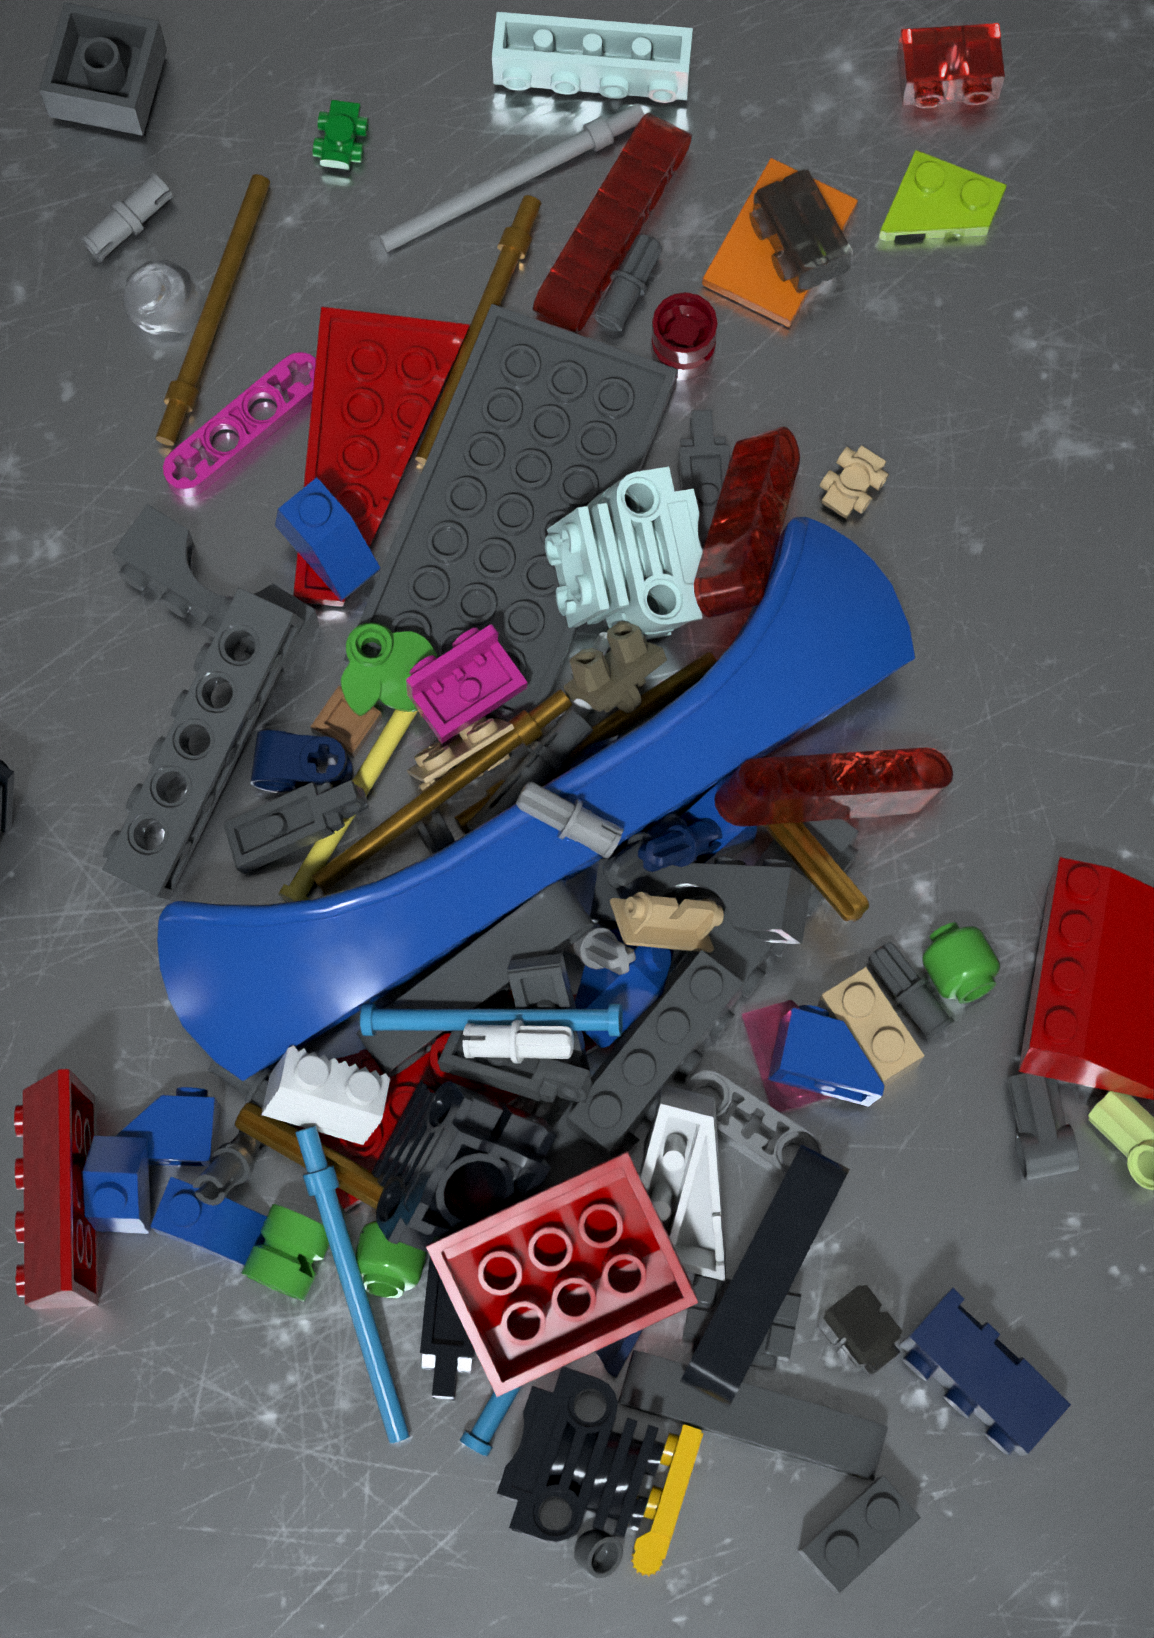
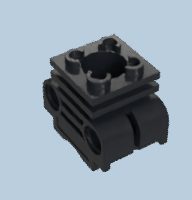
(456, 1163)
(578, 1461)

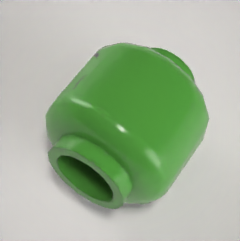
(961, 962)
(386, 1266)

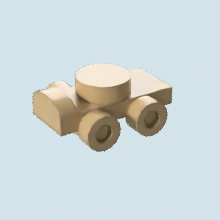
(850, 488)

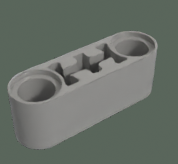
(747, 1108)

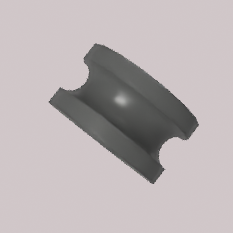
(435, 833)

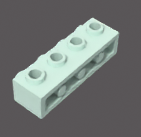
(591, 56)

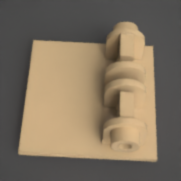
(437, 760)

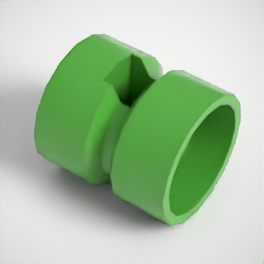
(287, 1253)

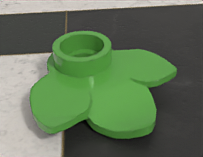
(384, 675)

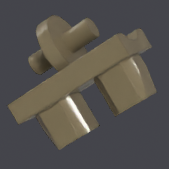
(618, 674)

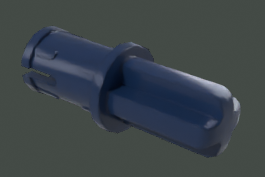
(680, 845)

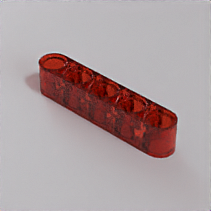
(612, 223)
(747, 523)
(833, 786)

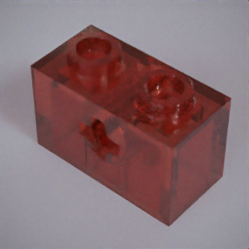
(969, 50)

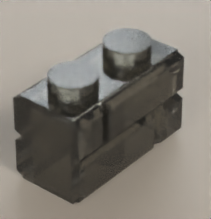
(801, 232)
(860, 1331)

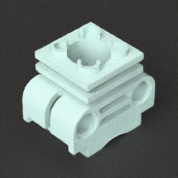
(629, 556)

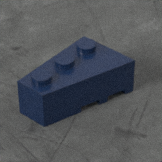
(983, 1376)

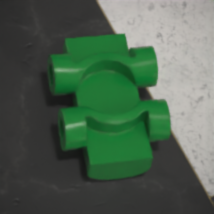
(340, 128)

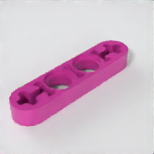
(237, 418)

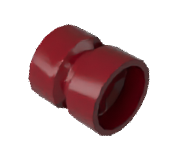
(684, 334)

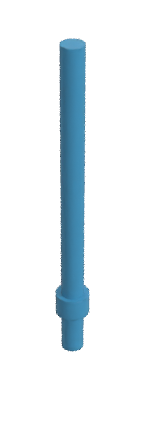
(322, 1182)

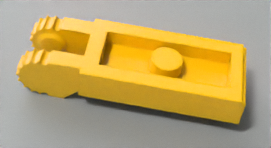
(666, 1502)

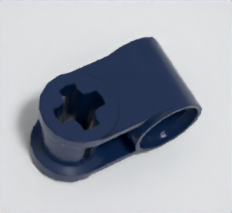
(292, 761)

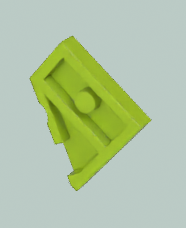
(942, 201)

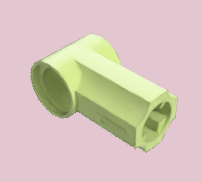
(1130, 1130)

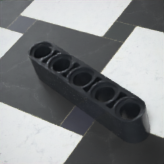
(764, 1275)

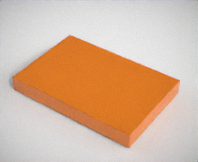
(744, 263)

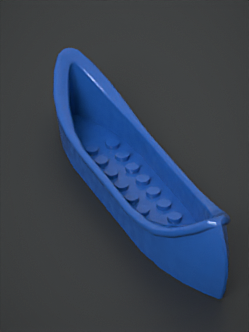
(290, 971)

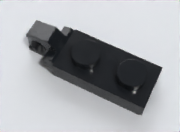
(443, 1339)

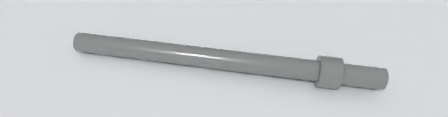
(595, 135)

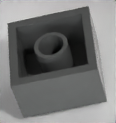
(103, 68)

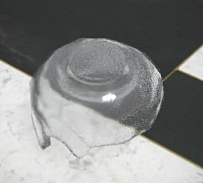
(162, 298)

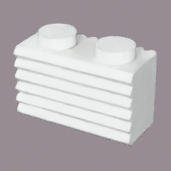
(326, 1095)

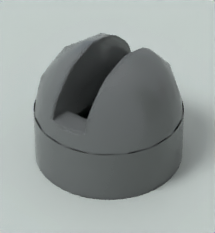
(598, 1553)

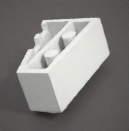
(685, 1179)

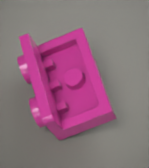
(464, 682)

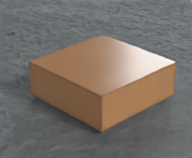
(344, 725)

